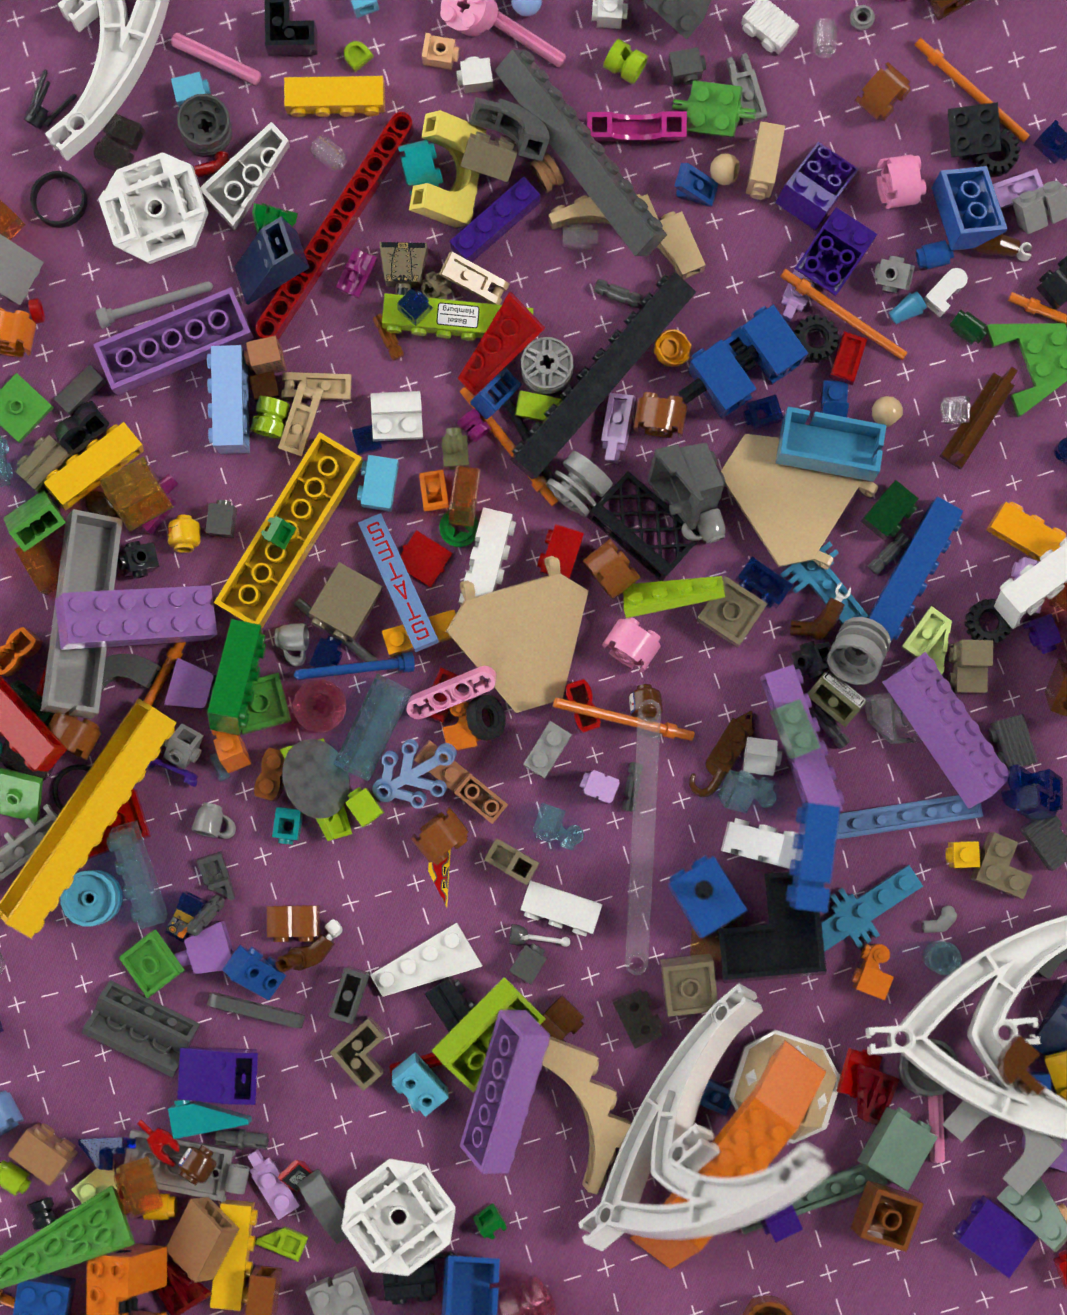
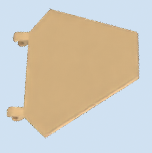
(788, 504)
(523, 635)

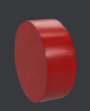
(36, 310)

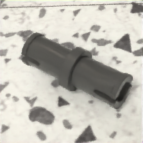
(242, 1139)

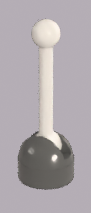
(519, 935)

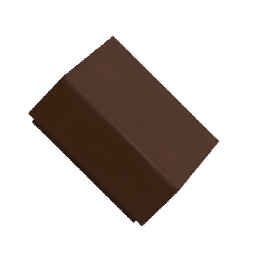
(264, 385)

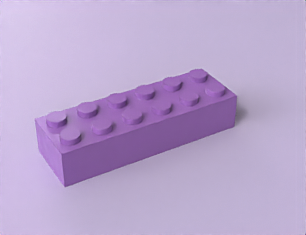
(172, 341)
(135, 617)
(947, 730)
(809, 770)
(504, 1091)

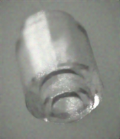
(825, 38)
(328, 153)
(580, 236)

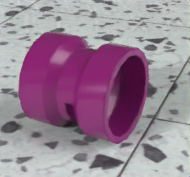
(473, 425)

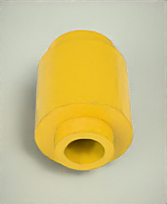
(168, 1210)

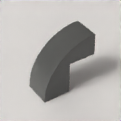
(324, 1203)

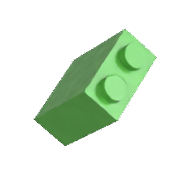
(34, 520)

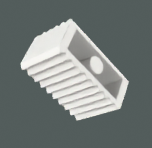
(769, 25)

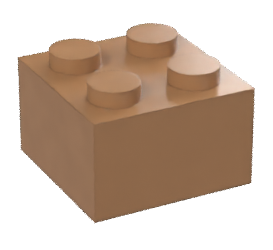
(44, 1153)

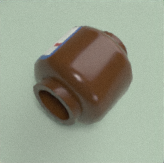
(641, 694)
(197, 1165)

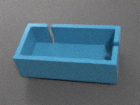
(831, 444)

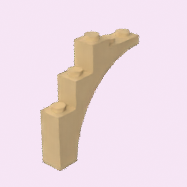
(677, 246)
(596, 1099)

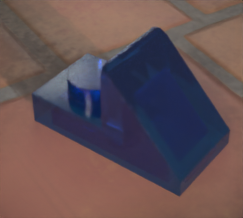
(102, 1150)

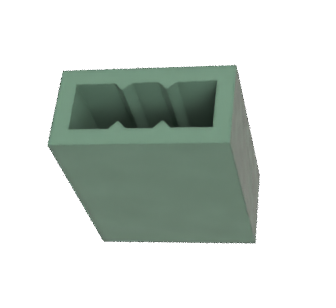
(795, 729)
(898, 1147)

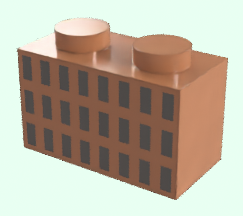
(265, 355)

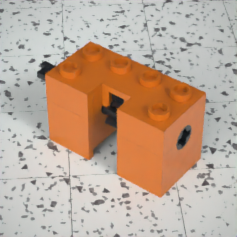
(121, 1276)

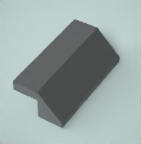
(140, 1028)

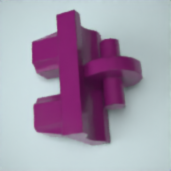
(356, 273)

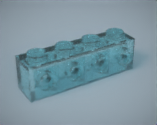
(372, 727)
(138, 875)

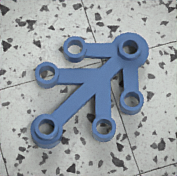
(411, 775)

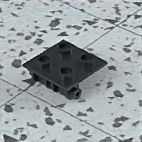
(974, 130)

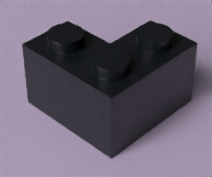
(287, 36)

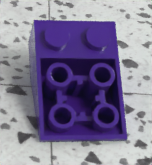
(816, 185)
(836, 251)
(218, 1075)

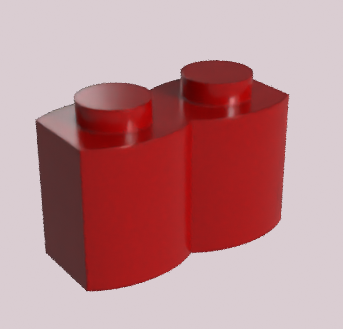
(582, 693)

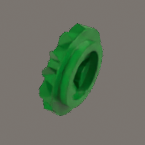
(463, 538)

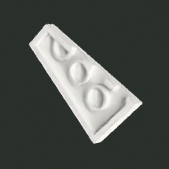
(433, 960)

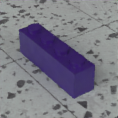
(495, 220)

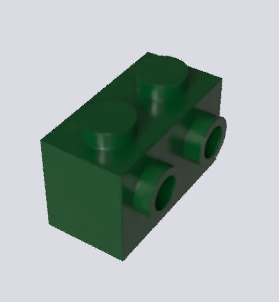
(890, 510)

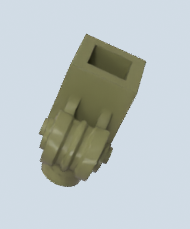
(455, 449)

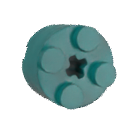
(419, 164)

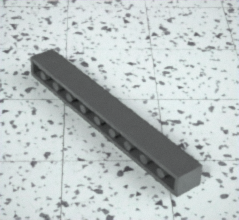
(582, 153)

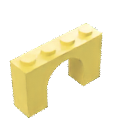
(457, 204)

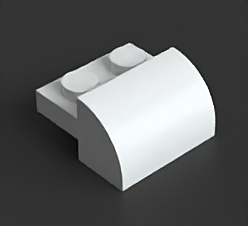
(396, 416)

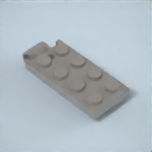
(230, 1179)

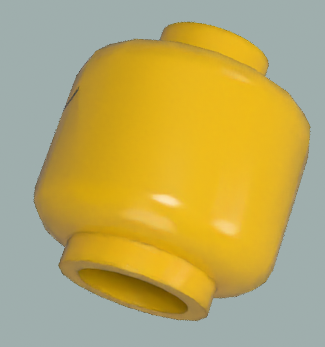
(184, 534)

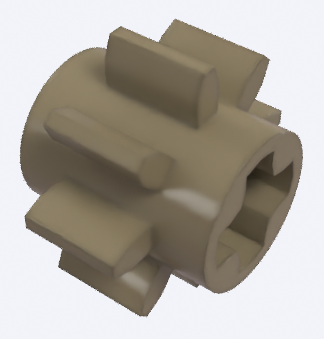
(436, 286)

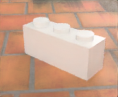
(561, 908)

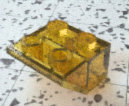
(136, 494)

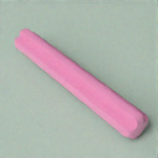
(529, 40)
(216, 59)
(936, 1119)

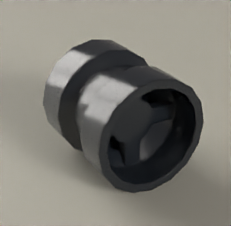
(42, 1213)

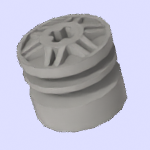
(543, 380)
(581, 481)
(859, 650)

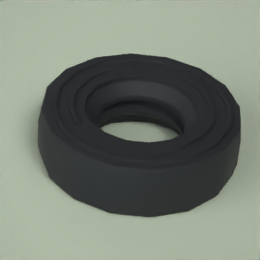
(475, 720)

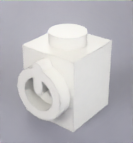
(609, 13)

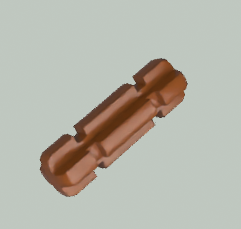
(389, 339)

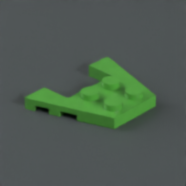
(1044, 354)

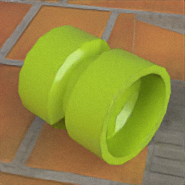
(625, 61)
(270, 417)

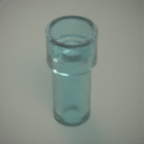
(221, 773)

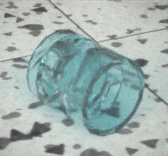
(941, 957)

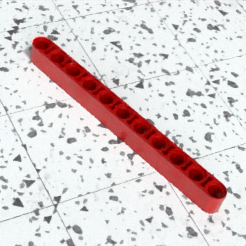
(337, 216)

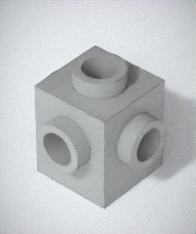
(902, 277)
(183, 746)

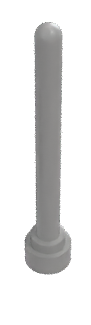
(108, 316)

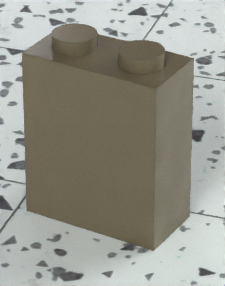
(345, 603)

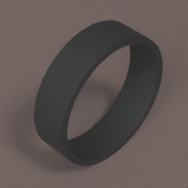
(44, 179)

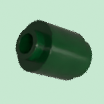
(968, 327)

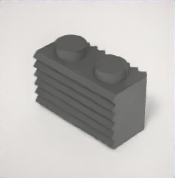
(1013, 741)
(1047, 841)
(349, 994)

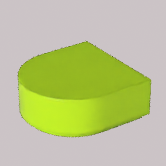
(357, 55)

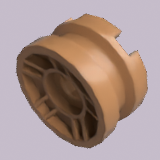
(547, 173)

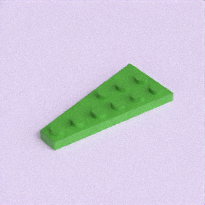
(78, 1236)

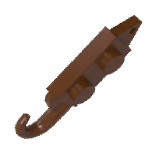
(724, 754)

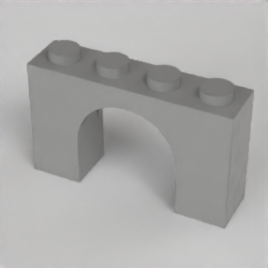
(1039, 1150)

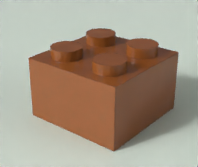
(886, 1216)

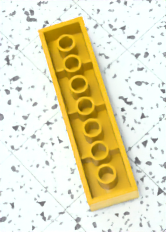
(307, 505)

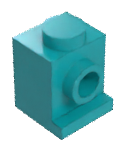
(282, 816)

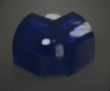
(1034, 794)

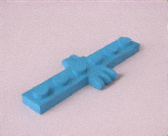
(824, 584)
(854, 916)

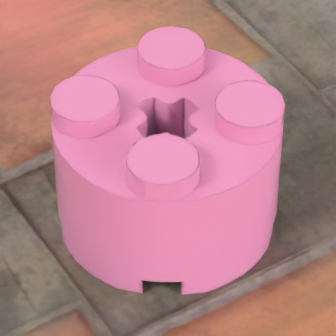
(469, 16)
(900, 181)
(632, 644)

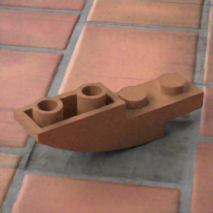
(464, 785)

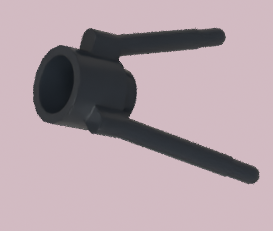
(36, 114)

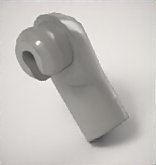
(943, 923)

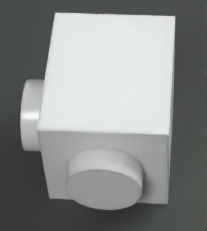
(475, 75)
(761, 756)

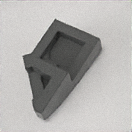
(216, 874)

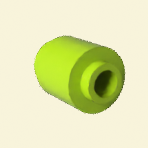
(14, 1178)

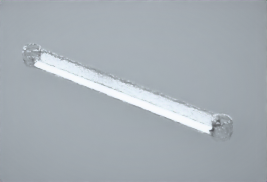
(643, 837)

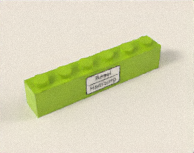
(445, 319)

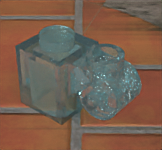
(741, 789)
(549, 825)

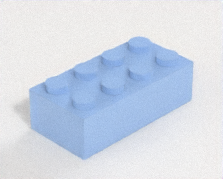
(229, 400)

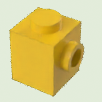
(963, 854)

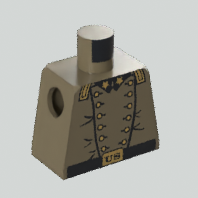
(403, 264)

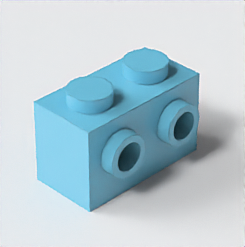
(378, 483)
(419, 1084)

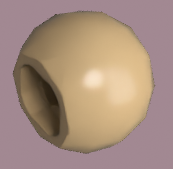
(725, 169)
(887, 410)

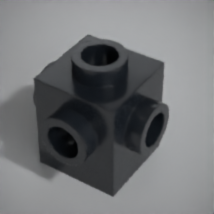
(138, 559)
(812, 658)

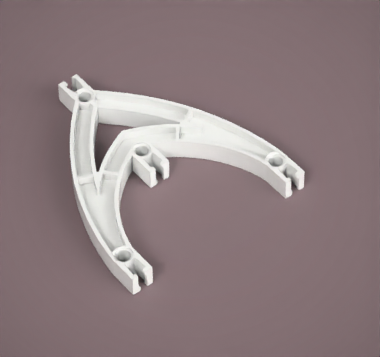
(118, 65)
(1010, 967)
(675, 1148)

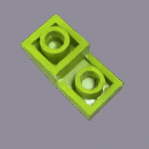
(534, 405)

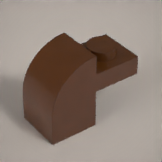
(1013, 1064)

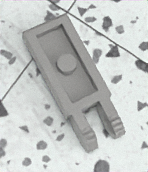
(751, 93)

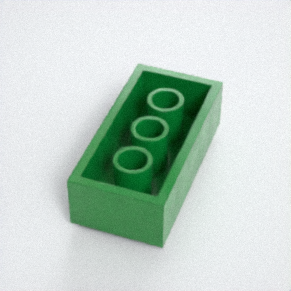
(236, 677)

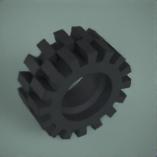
(1004, 165)
(828, 331)
(975, 628)

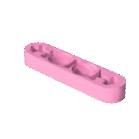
(449, 689)

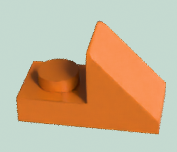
(433, 490)

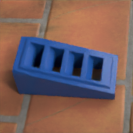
(485, 403)

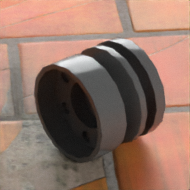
(203, 111)

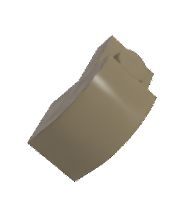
(512, 861)

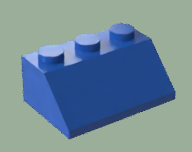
(968, 207)

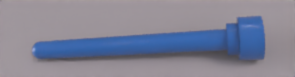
(404, 662)

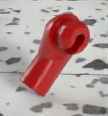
(212, 166)

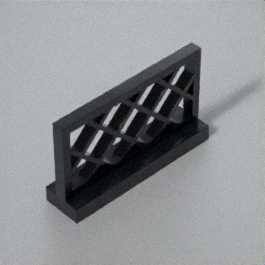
(629, 540)

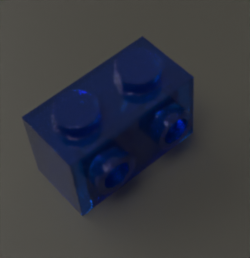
(764, 583)

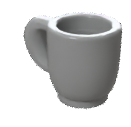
(710, 527)
(293, 638)
(209, 821)

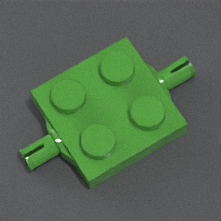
(714, 109)

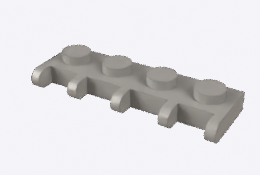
(20, 848)

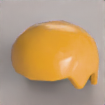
(672, 348)

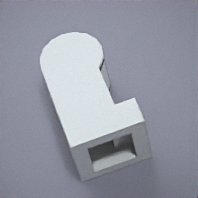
(950, 284)

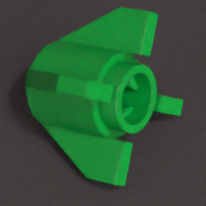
(265, 214)

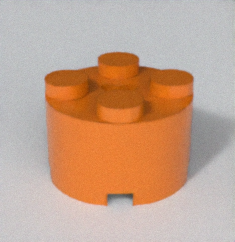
(16, 333)

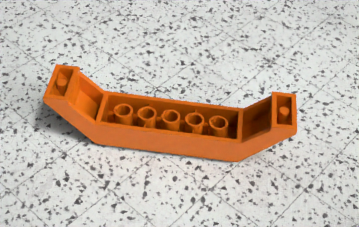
(751, 1136)

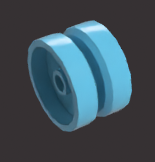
(106, 893)

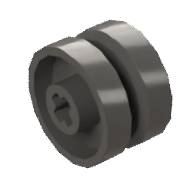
(919, 1082)

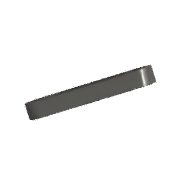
(255, 1010)

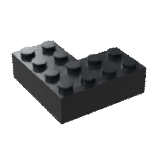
(782, 949)

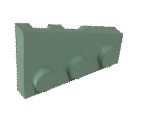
(1038, 1213)

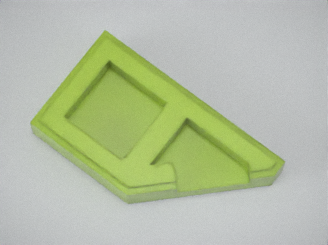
(284, 1242)

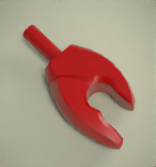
(157, 1140)

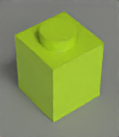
(364, 806)

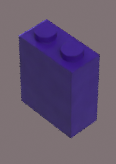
(995, 1236)

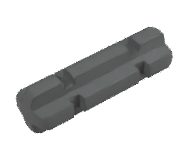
(618, 293)
(889, 553)
(830, 727)
(629, 789)
(205, 915)

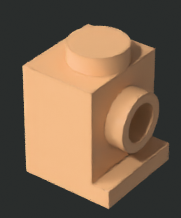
(443, 59)

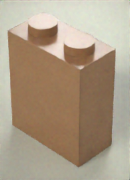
(202, 1239)

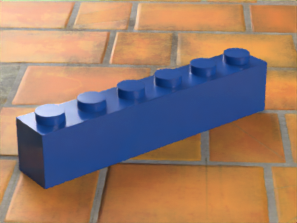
(915, 565)

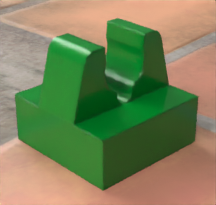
(279, 532)
(489, 1221)

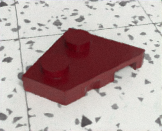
(874, 1093)
(181, 1291)

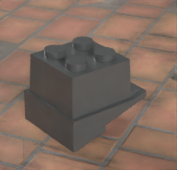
(687, 480)

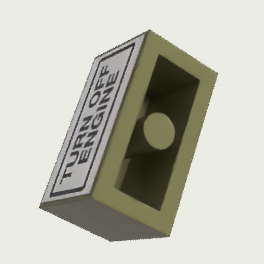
(836, 698)

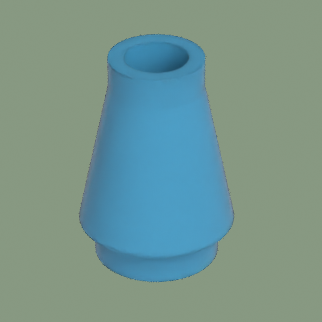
(908, 308)

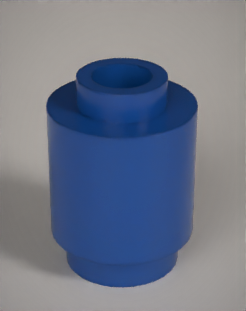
(934, 255)

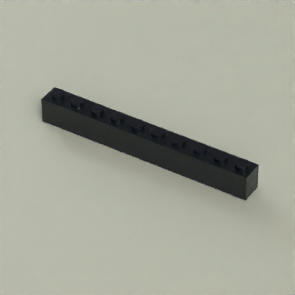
(603, 375)

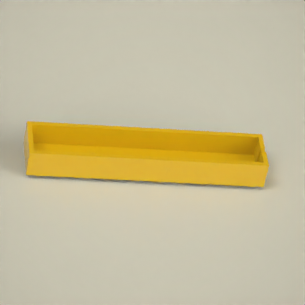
(85, 818)

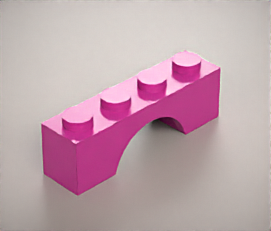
(647, 127)

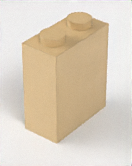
(765, 160)

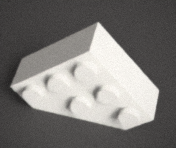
(759, 843)

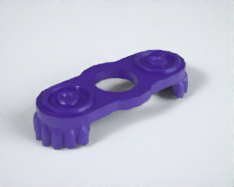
(189, 777)

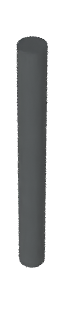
(353, 646)

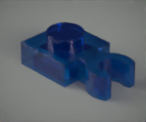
(364, 440)

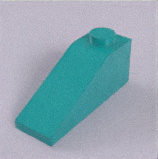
(199, 1117)

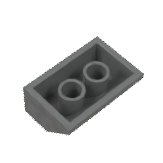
(681, 14)

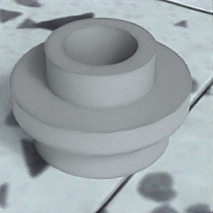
(865, 11)

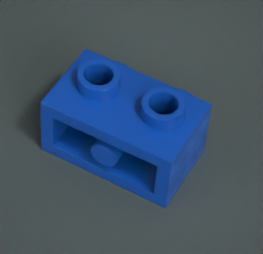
(254, 972)

